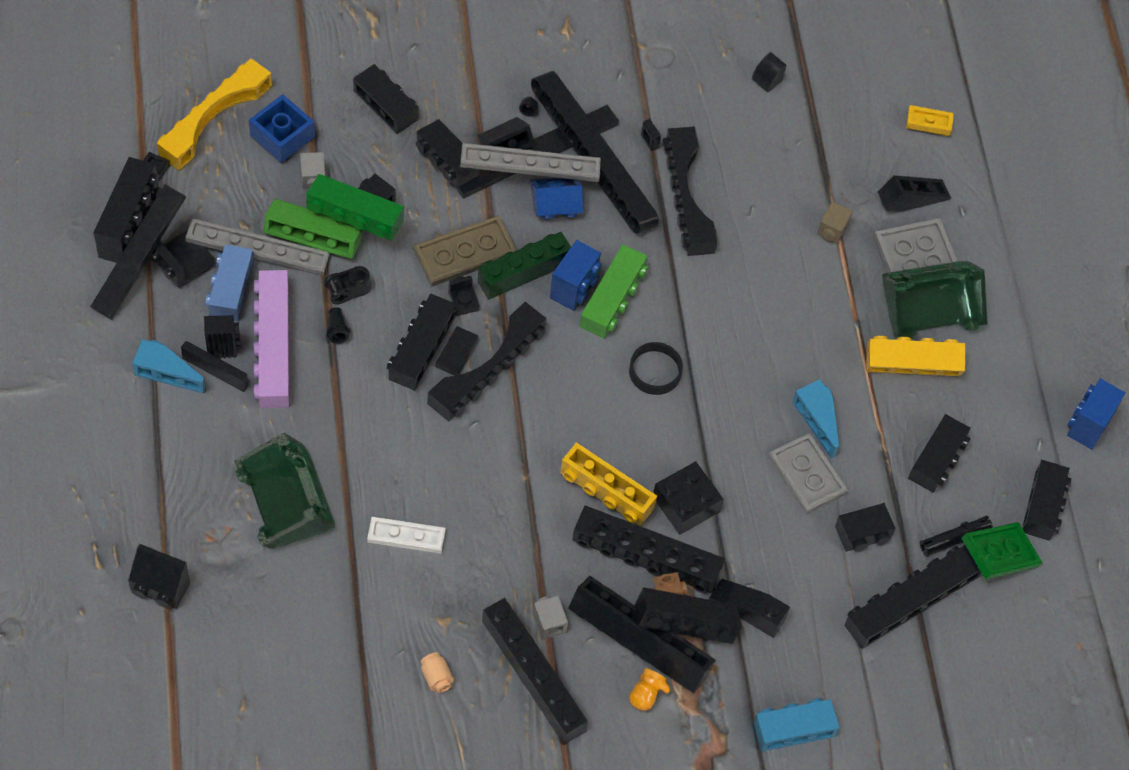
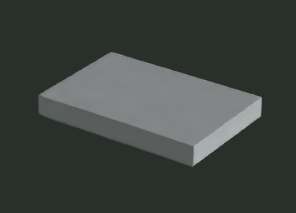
(807, 473)

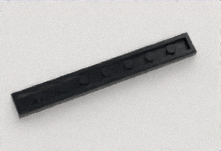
(551, 142)

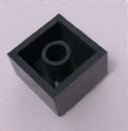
(688, 497)

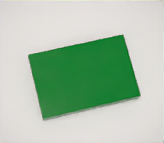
(1001, 550)

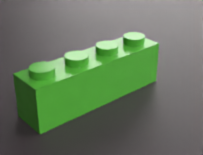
(311, 229)
(613, 291)

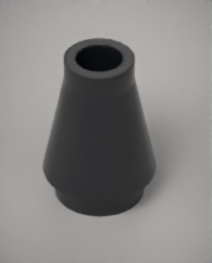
(337, 327)

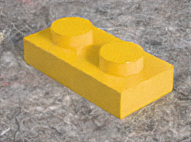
(929, 120)

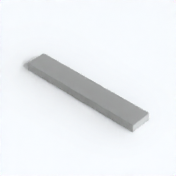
(530, 162)
(263, 247)

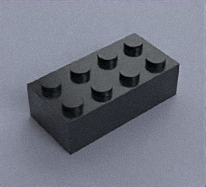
(126, 208)

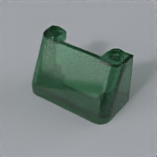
(935, 297)
(285, 491)

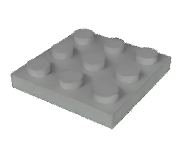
(914, 245)

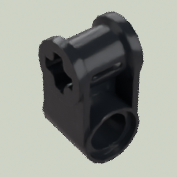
(347, 284)

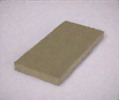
(463, 250)

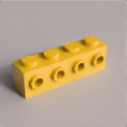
(915, 357)
(608, 484)

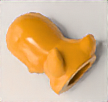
(646, 690)

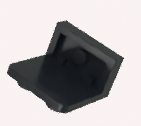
(181, 259)

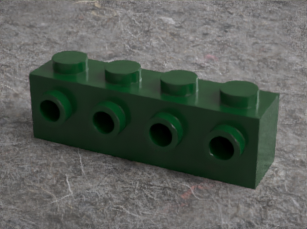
(522, 265)

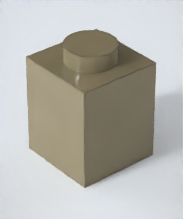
(834, 222)

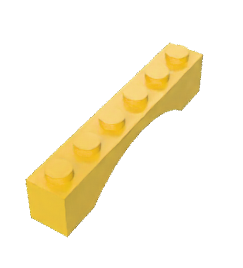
(244, 85)

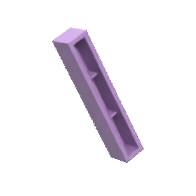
(273, 339)

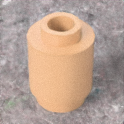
(436, 672)

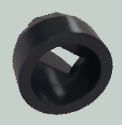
(532, 109)

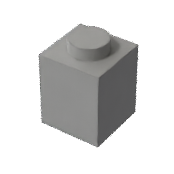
(311, 166)
(550, 617)

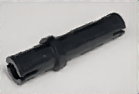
(954, 535)

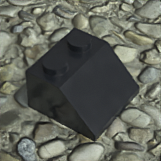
(158, 577)

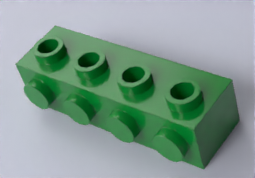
(355, 207)

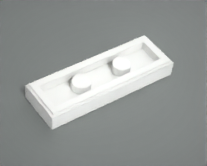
(406, 535)

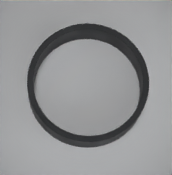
(659, 347)

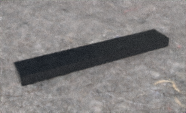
(138, 251)

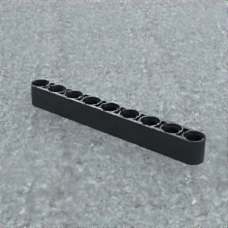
(588, 142)

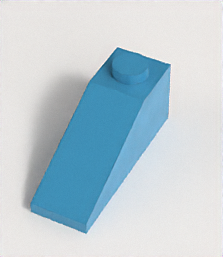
(161, 364)
(817, 409)

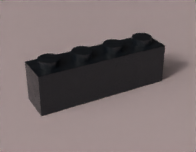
(422, 341)
(687, 615)

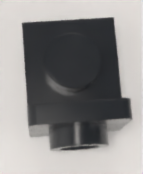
(463, 294)

